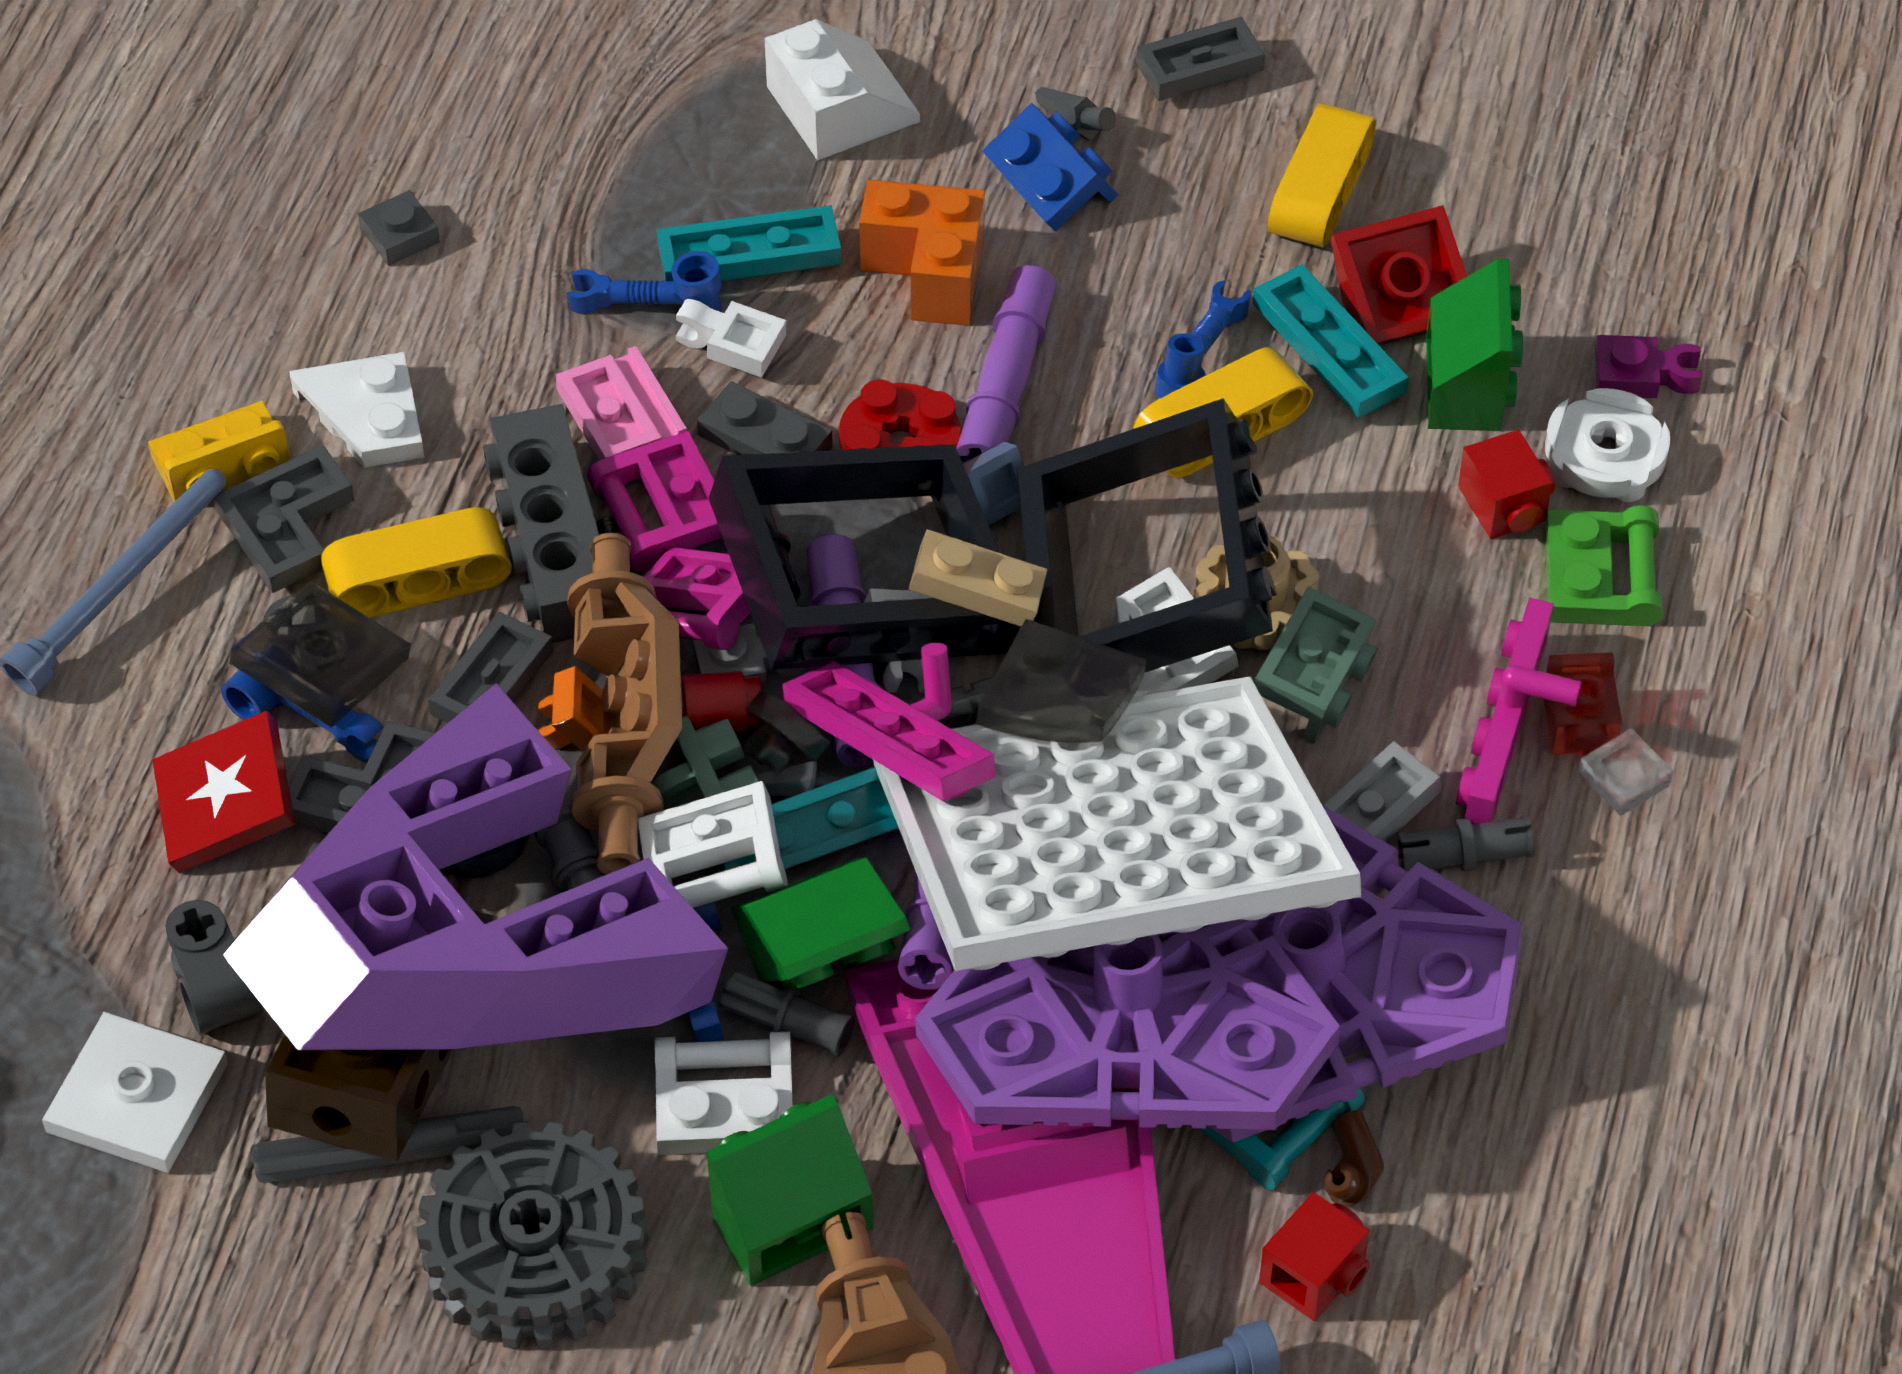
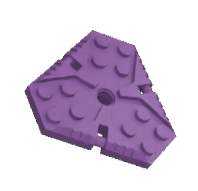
(1402, 974)
(1191, 1019)

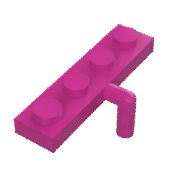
(1510, 695)
(892, 731)

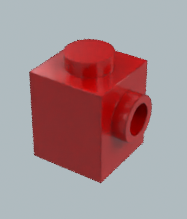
(1506, 484)
(1316, 1256)

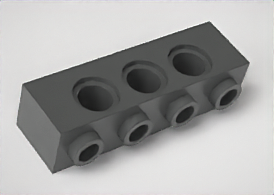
(548, 509)

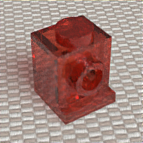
(1597, 711)

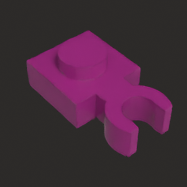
(1640, 368)

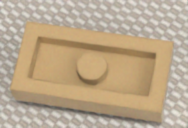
(977, 578)

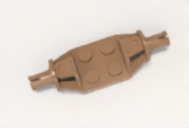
(637, 647)
(887, 1319)

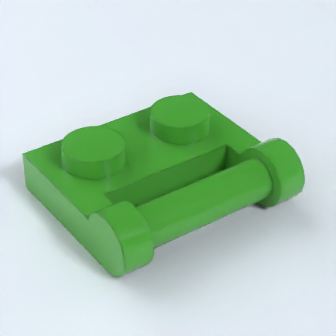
(1582, 566)

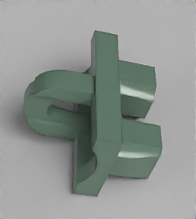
(703, 753)

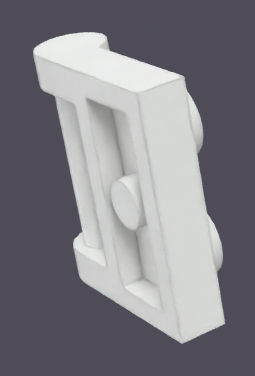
(712, 834)
(702, 1113)

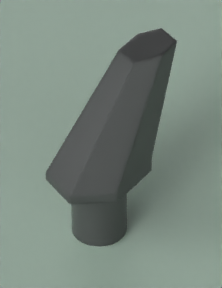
(1078, 111)
(796, 780)

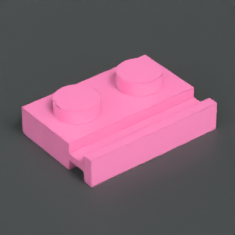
(618, 404)

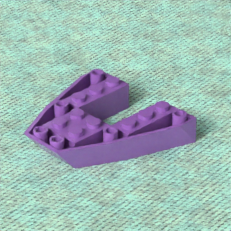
(389, 956)

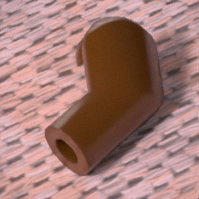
(1359, 1166)

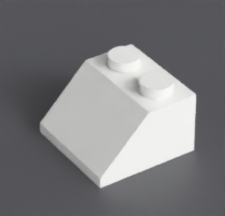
(834, 88)

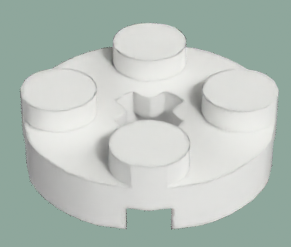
(1602, 472)

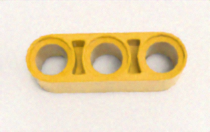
(1321, 175)
(1255, 387)
(417, 562)

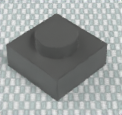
(399, 227)

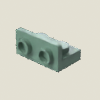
(1316, 659)

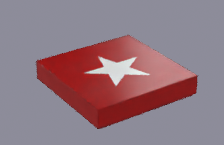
(223, 792)

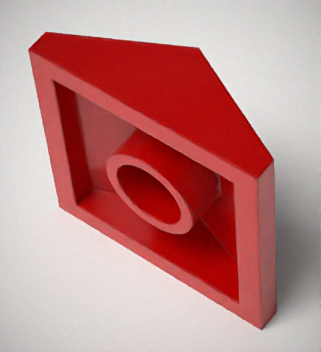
(1394, 270)

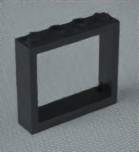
(1188, 627)
(854, 630)

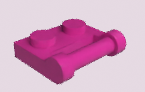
(677, 487)
(705, 584)

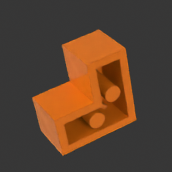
(932, 237)

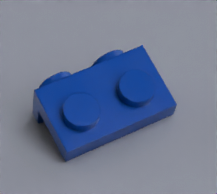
(1047, 167)

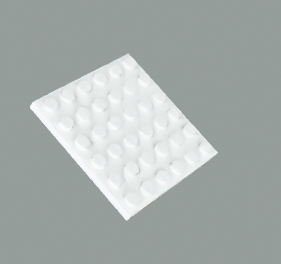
(1153, 831)

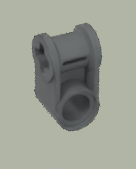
(206, 979)

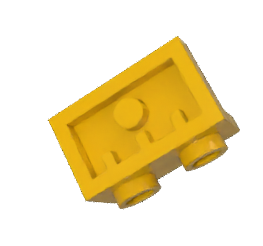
(235, 443)

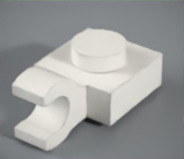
(736, 338)

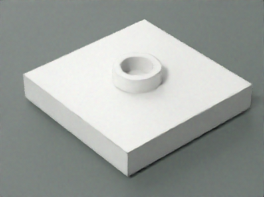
(135, 1092)

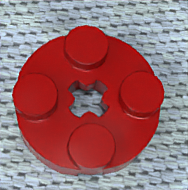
(899, 407)

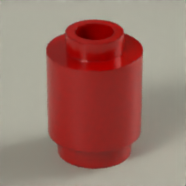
(719, 697)

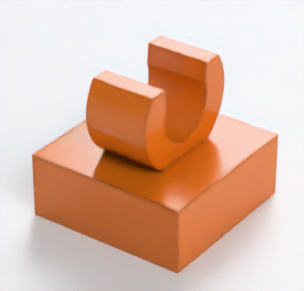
(573, 710)

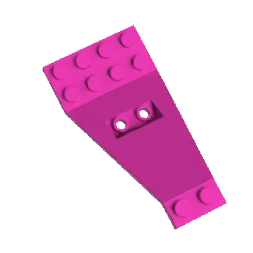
(1044, 1215)

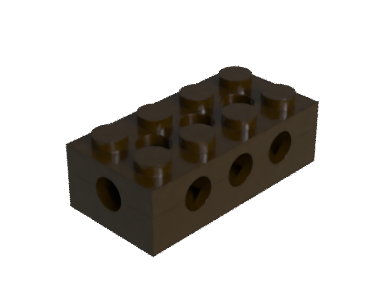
(353, 1096)

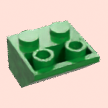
(1473, 349)
(820, 920)
(783, 1184)

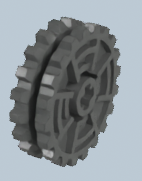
(542, 1282)

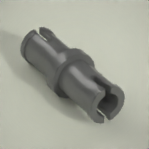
(1467, 844)

